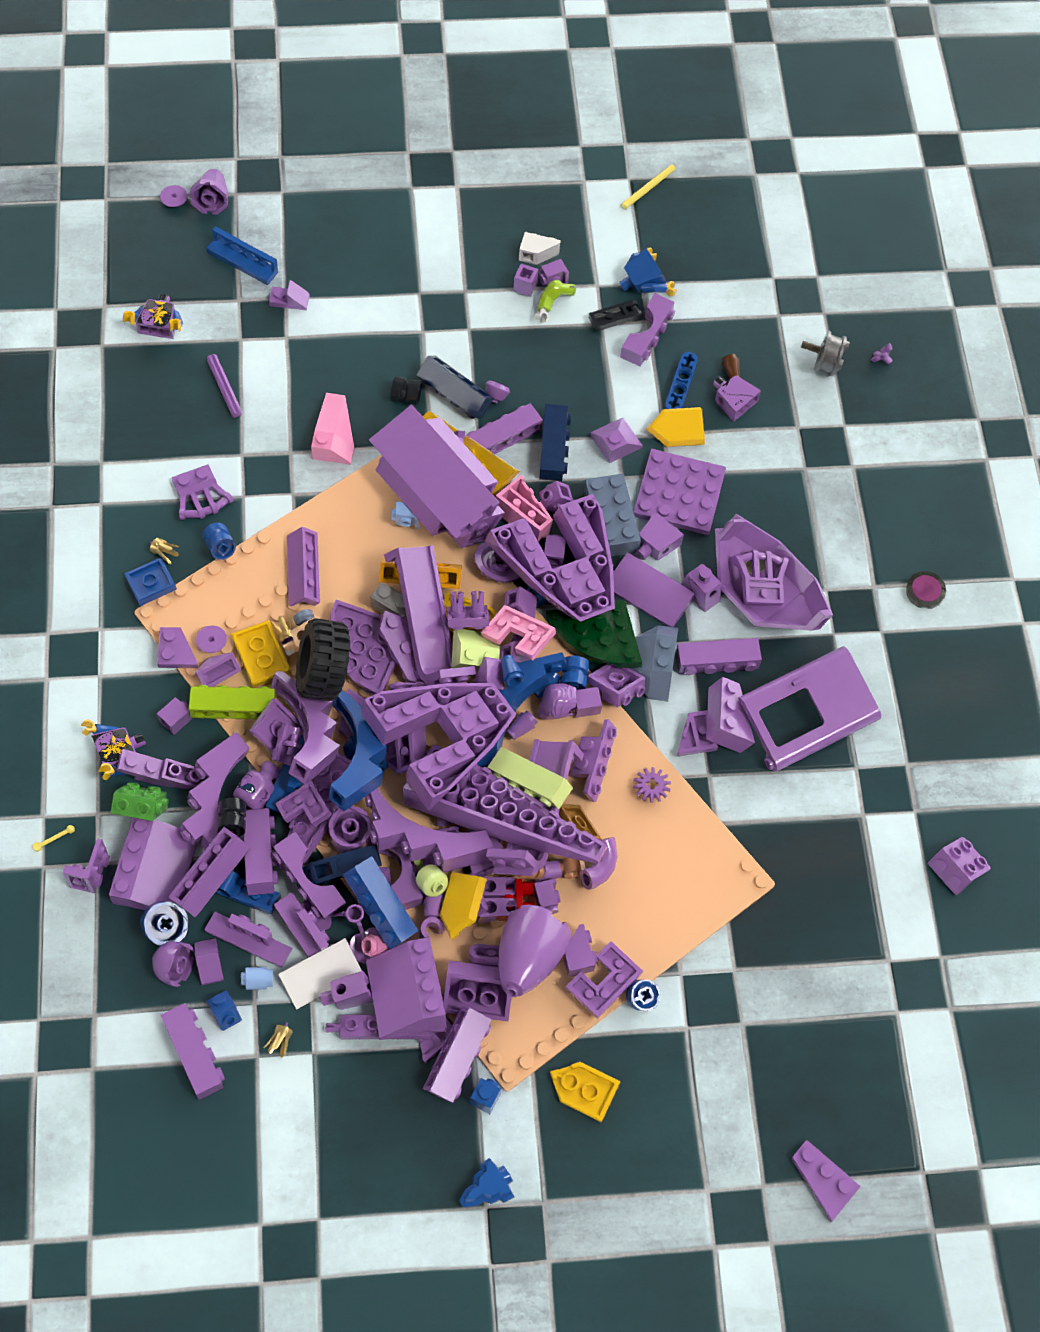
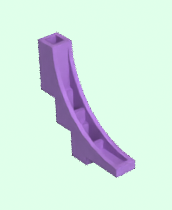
(317, 729)
(204, 798)
(419, 842)

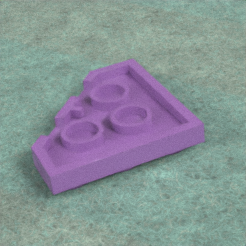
(396, 634)

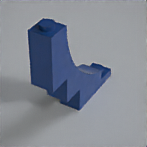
(534, 677)

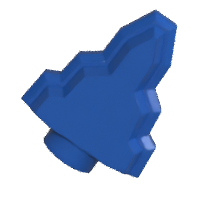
(489, 1186)

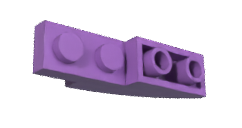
(158, 772)

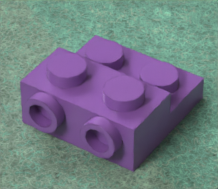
(617, 684)

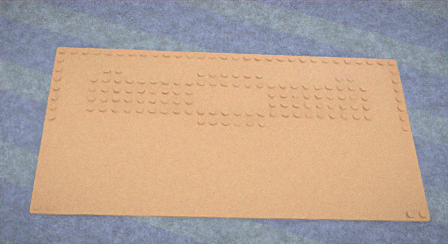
(676, 861)

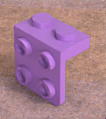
(959, 865)

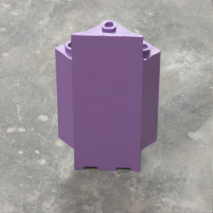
(437, 477)

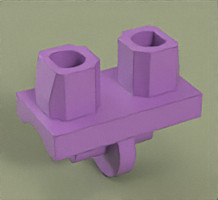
(287, 744)

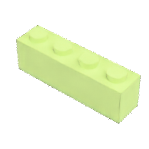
(530, 778)

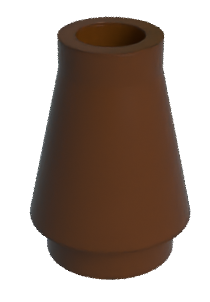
(731, 365)

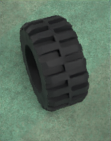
(322, 659)

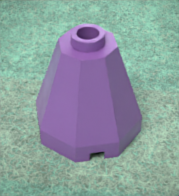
(210, 192)

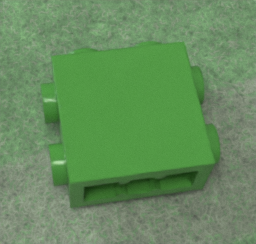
(139, 802)

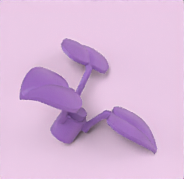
(354, 915)

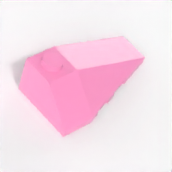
(333, 432)

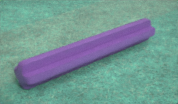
(224, 385)

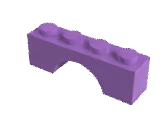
(638, 345)
(523, 602)
(406, 886)
(325, 899)

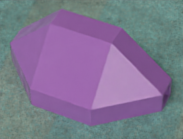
(804, 600)

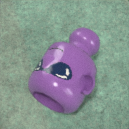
(257, 786)

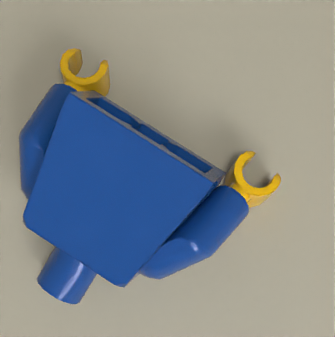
(646, 275)

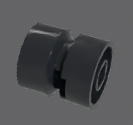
(406, 390)
(232, 815)

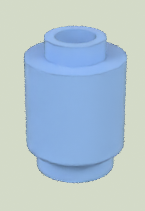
(257, 978)

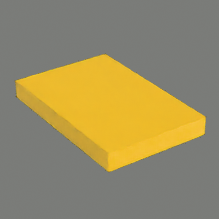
(260, 653)

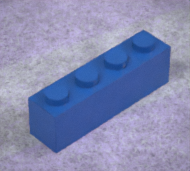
(380, 902)

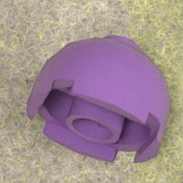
(173, 962)

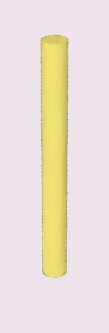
(637, 195)

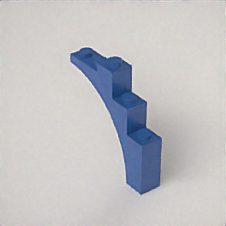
(363, 773)

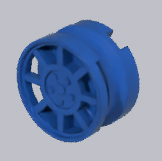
(643, 995)

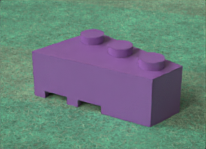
(726, 717)

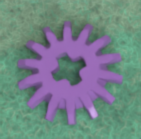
(645, 789)

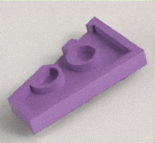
(828, 1182)

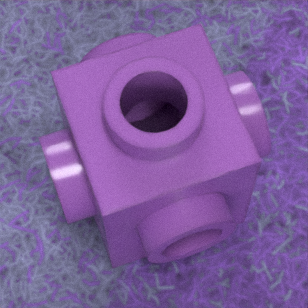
(555, 495)

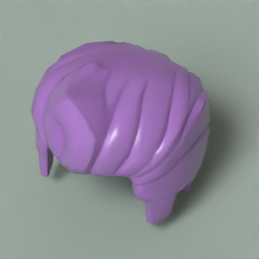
(557, 701)

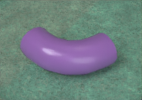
(600, 872)

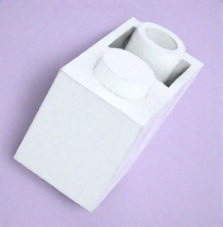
(538, 248)

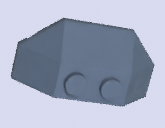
(657, 656)

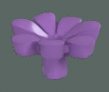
(883, 354)

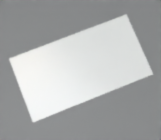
(314, 974)

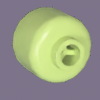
(432, 880)

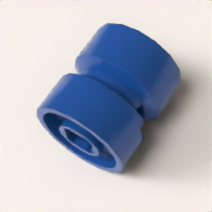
(219, 541)
(576, 672)

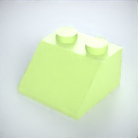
(471, 648)

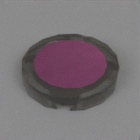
(926, 589)

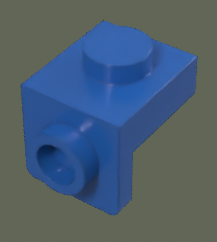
(224, 1010)

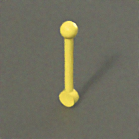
(38, 846)

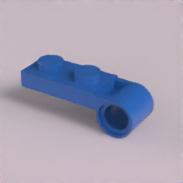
(236, 890)

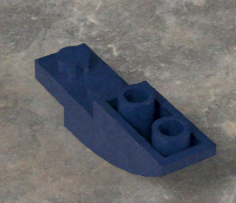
(335, 866)

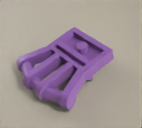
(196, 483)
(759, 589)

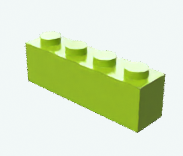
(229, 702)

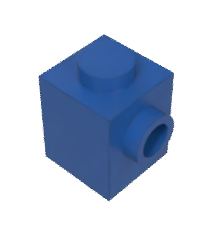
(485, 1095)

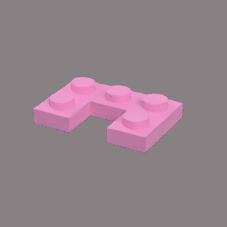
(535, 632)

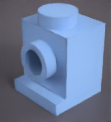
(404, 516)

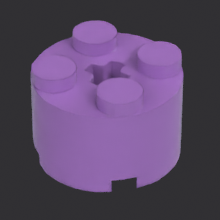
(351, 819)

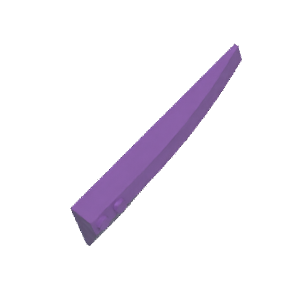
(509, 814)

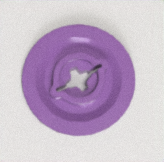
(485, 560)

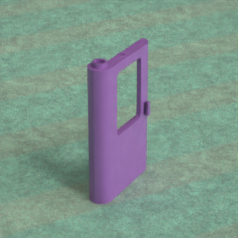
(837, 694)

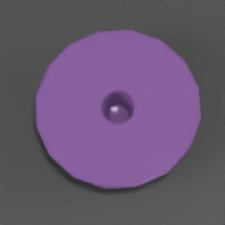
(173, 196)
(211, 639)

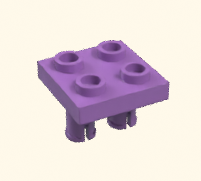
(467, 616)

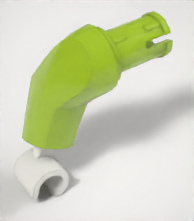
(549, 295)

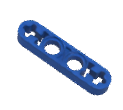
(683, 384)

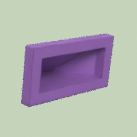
(217, 669)

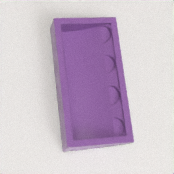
(651, 590)

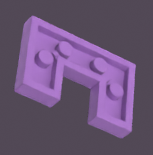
(601, 997)

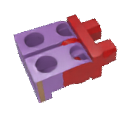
(504, 896)

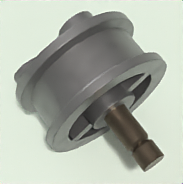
(829, 352)

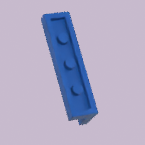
(243, 256)

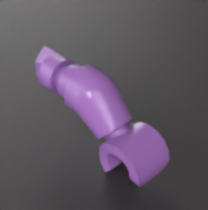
(432, 910)

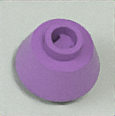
(496, 390)

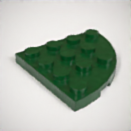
(600, 638)

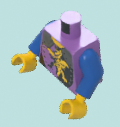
(156, 318)
(109, 743)

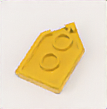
(678, 427)
(461, 902)
(585, 1089)

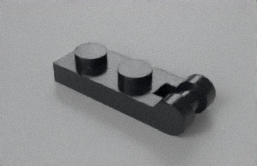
(615, 315)

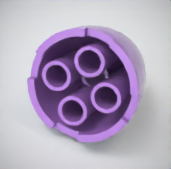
(530, 948)

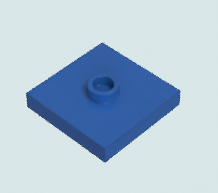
(150, 581)

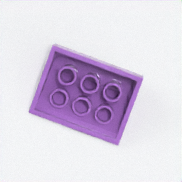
(150, 864)
(406, 990)

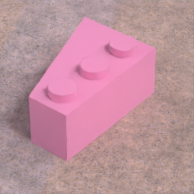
(520, 503)

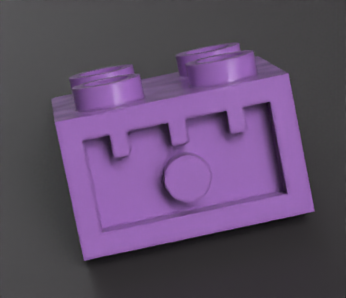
(89, 879)

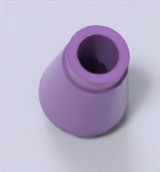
(522, 725)

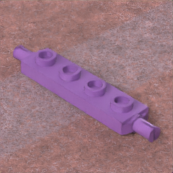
(365, 1028)

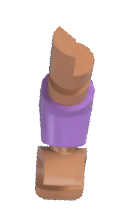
(554, 869)

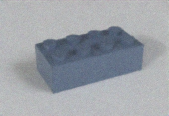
(617, 511)

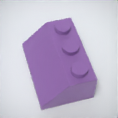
(476, 988)

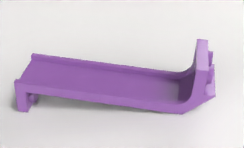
(427, 615)
(524, 860)

